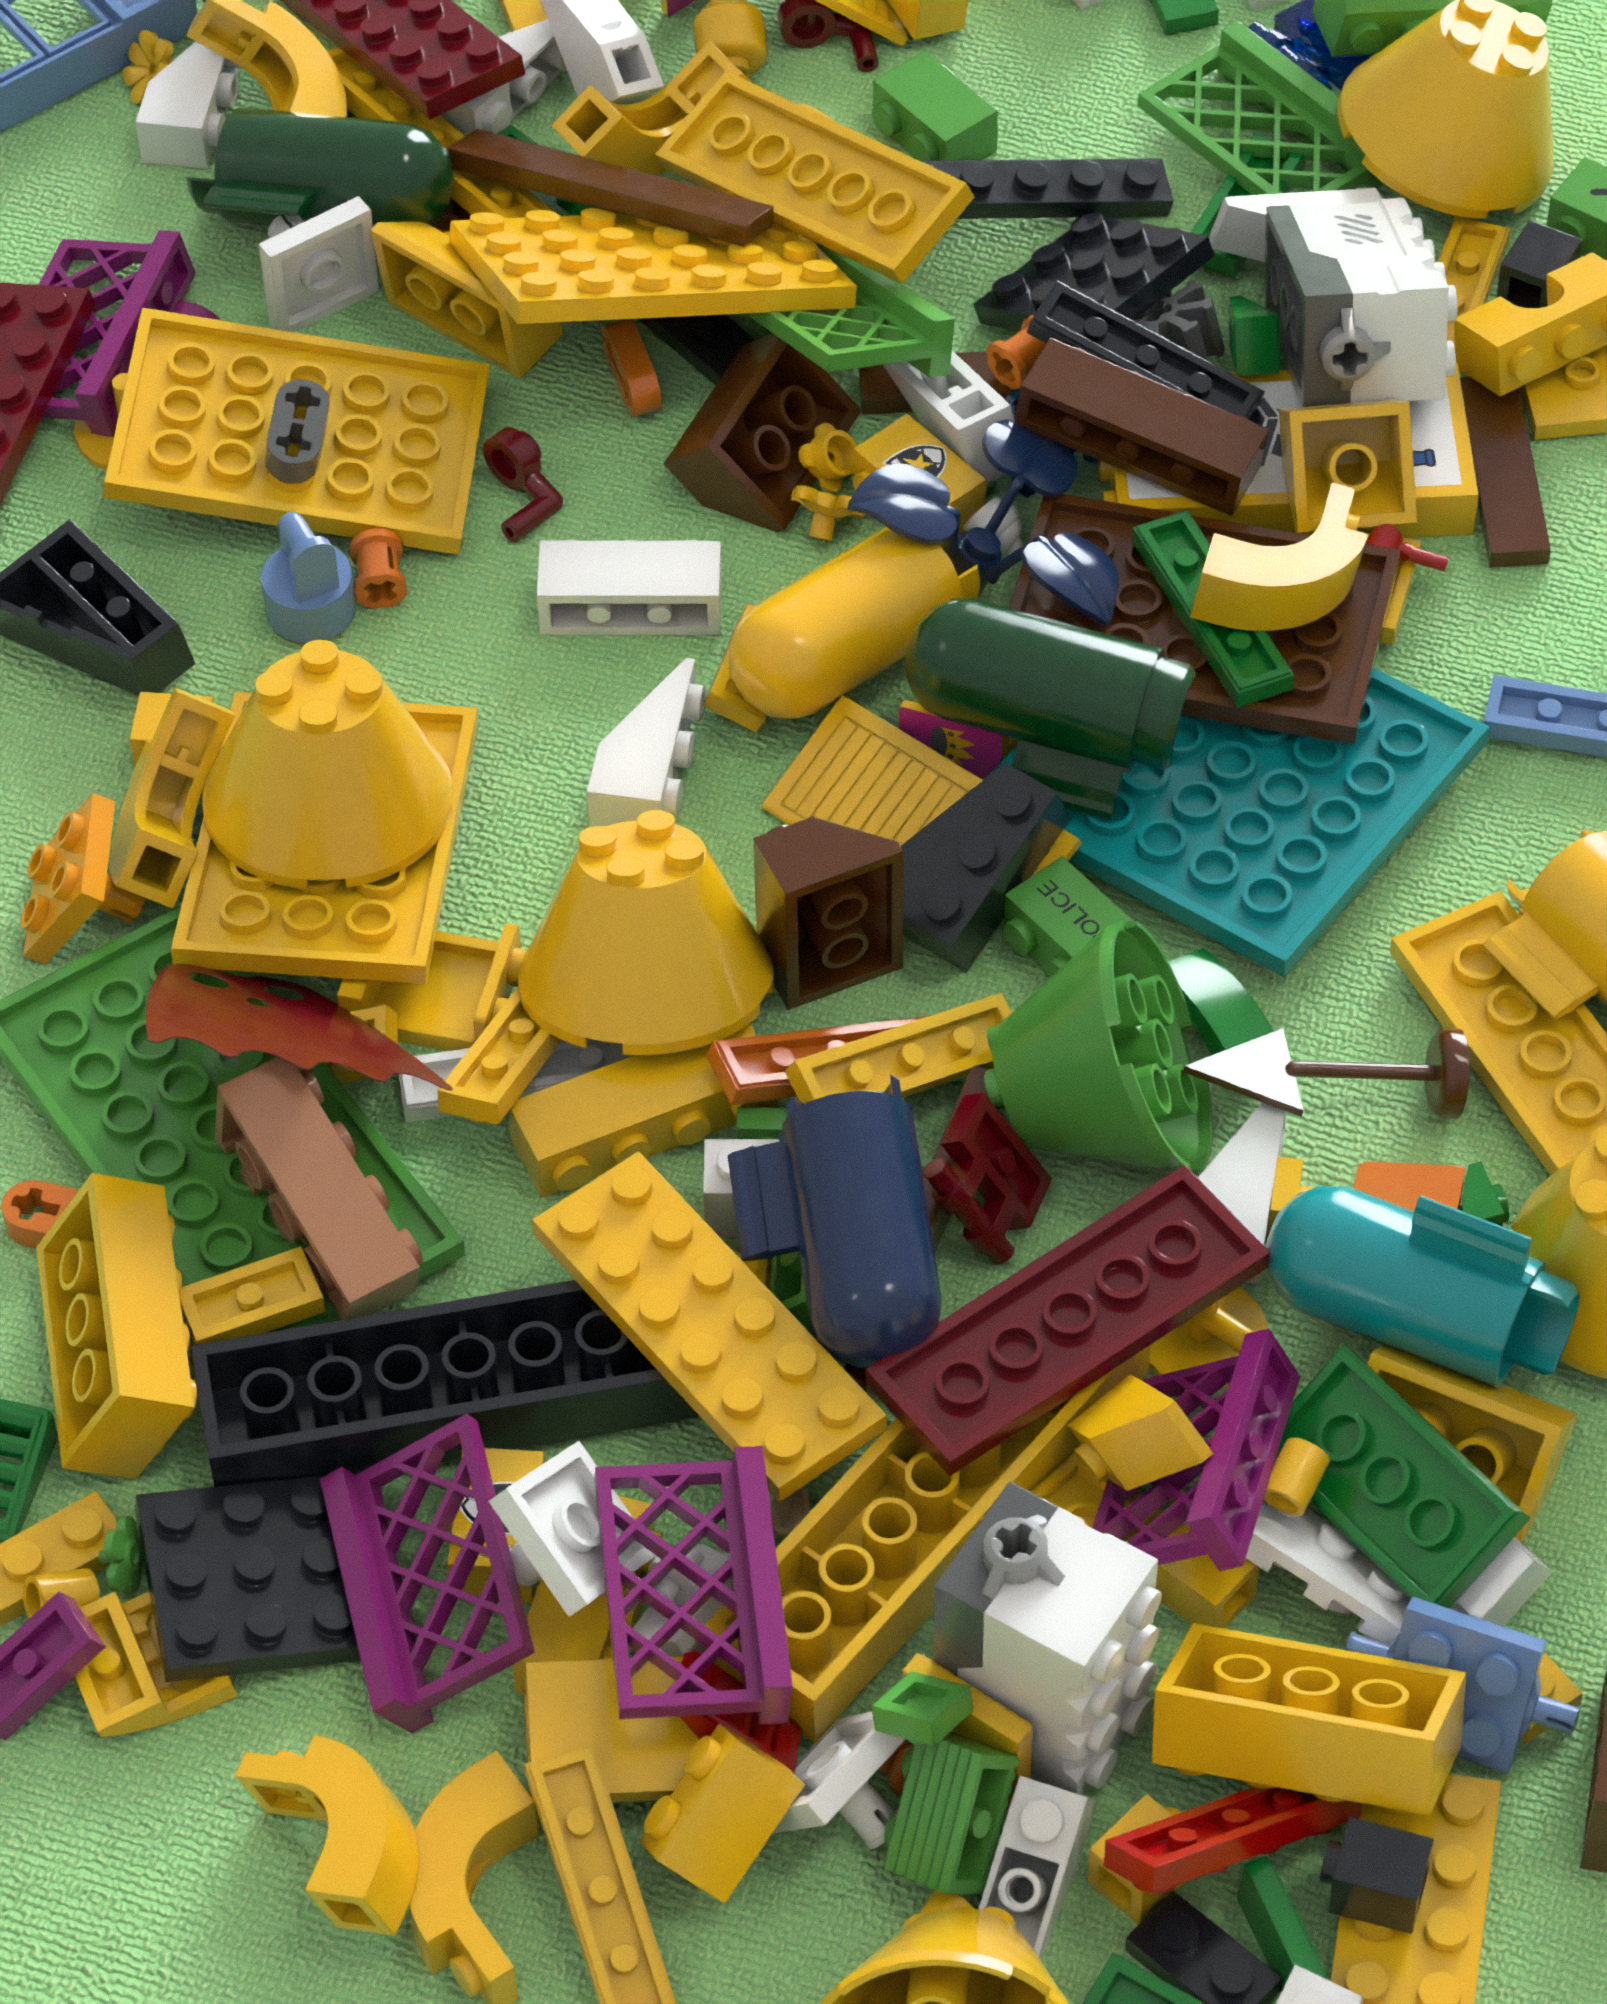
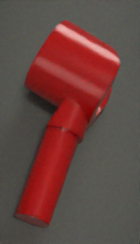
(1390, 537)

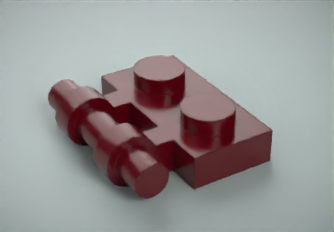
(999, 1166)

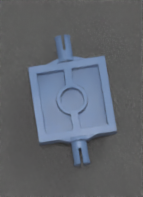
(1500, 1677)

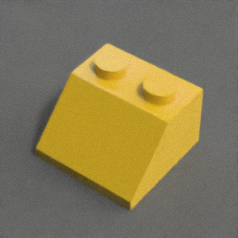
(1354, 447)

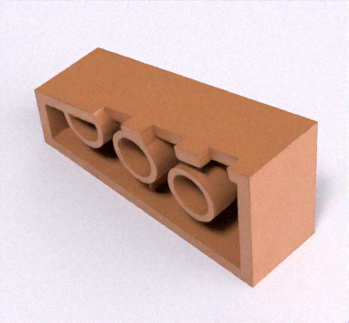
(316, 1187)

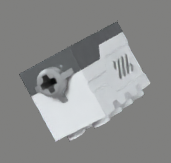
(1358, 302)
(1053, 1631)

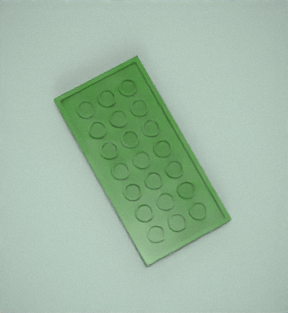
(152, 1109)

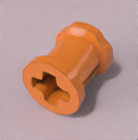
(1014, 358)
(377, 562)

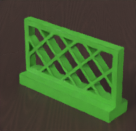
(1282, 88)
(882, 329)

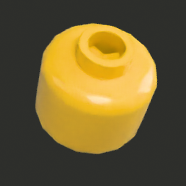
(735, 30)

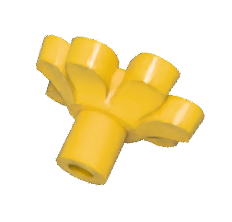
(150, 59)

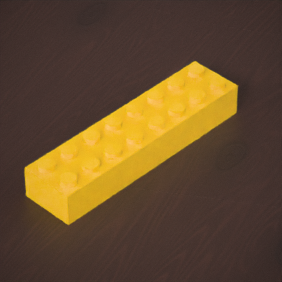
(877, 1543)

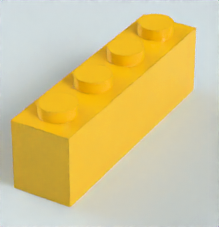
(617, 1110)

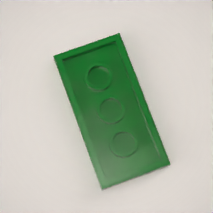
(1400, 1483)

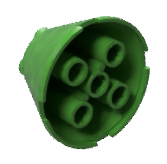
(1102, 1059)

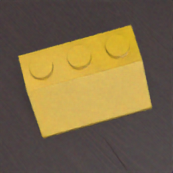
(440, 290)
(1499, 1429)

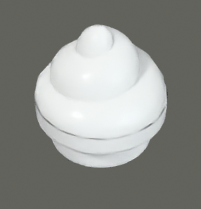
(1008, 530)

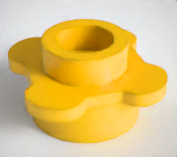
(829, 456)

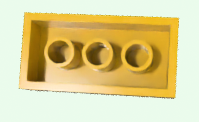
(115, 1327)
(1309, 1719)

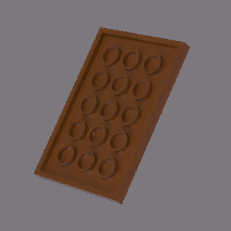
(1327, 656)

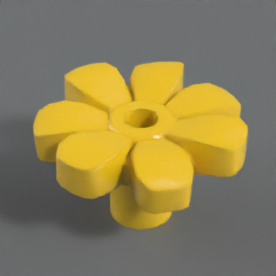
(826, 510)

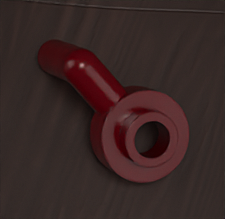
(811, 24)
(516, 463)

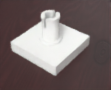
(318, 265)
(558, 1529)
(837, 1780)

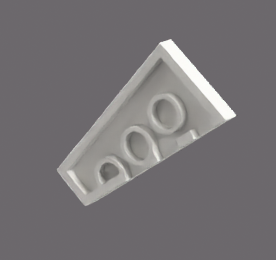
(1333, 1568)

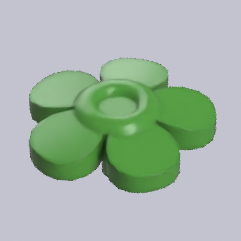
(124, 1554)

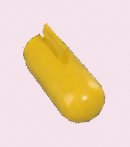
(841, 624)
(1561, 929)

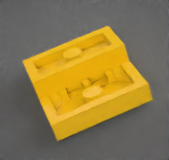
(127, 1678)

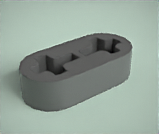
(287, 429)

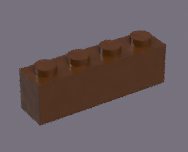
(1141, 426)

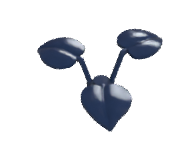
(917, 508)

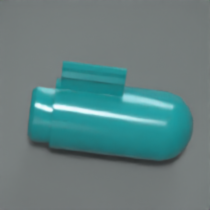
(1422, 1281)

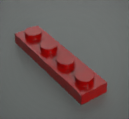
(1220, 1835)

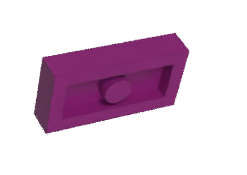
(43, 1659)

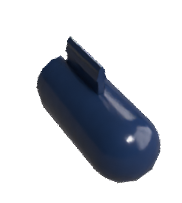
(855, 1207)

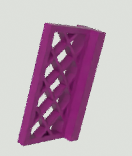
(156, 285)
(1233, 1479)
(753, 1597)
(382, 1602)

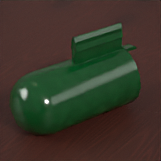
(314, 162)
(1069, 695)

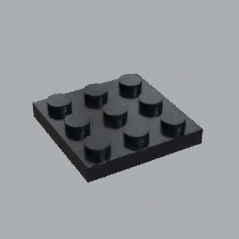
(1104, 258)
(244, 1579)

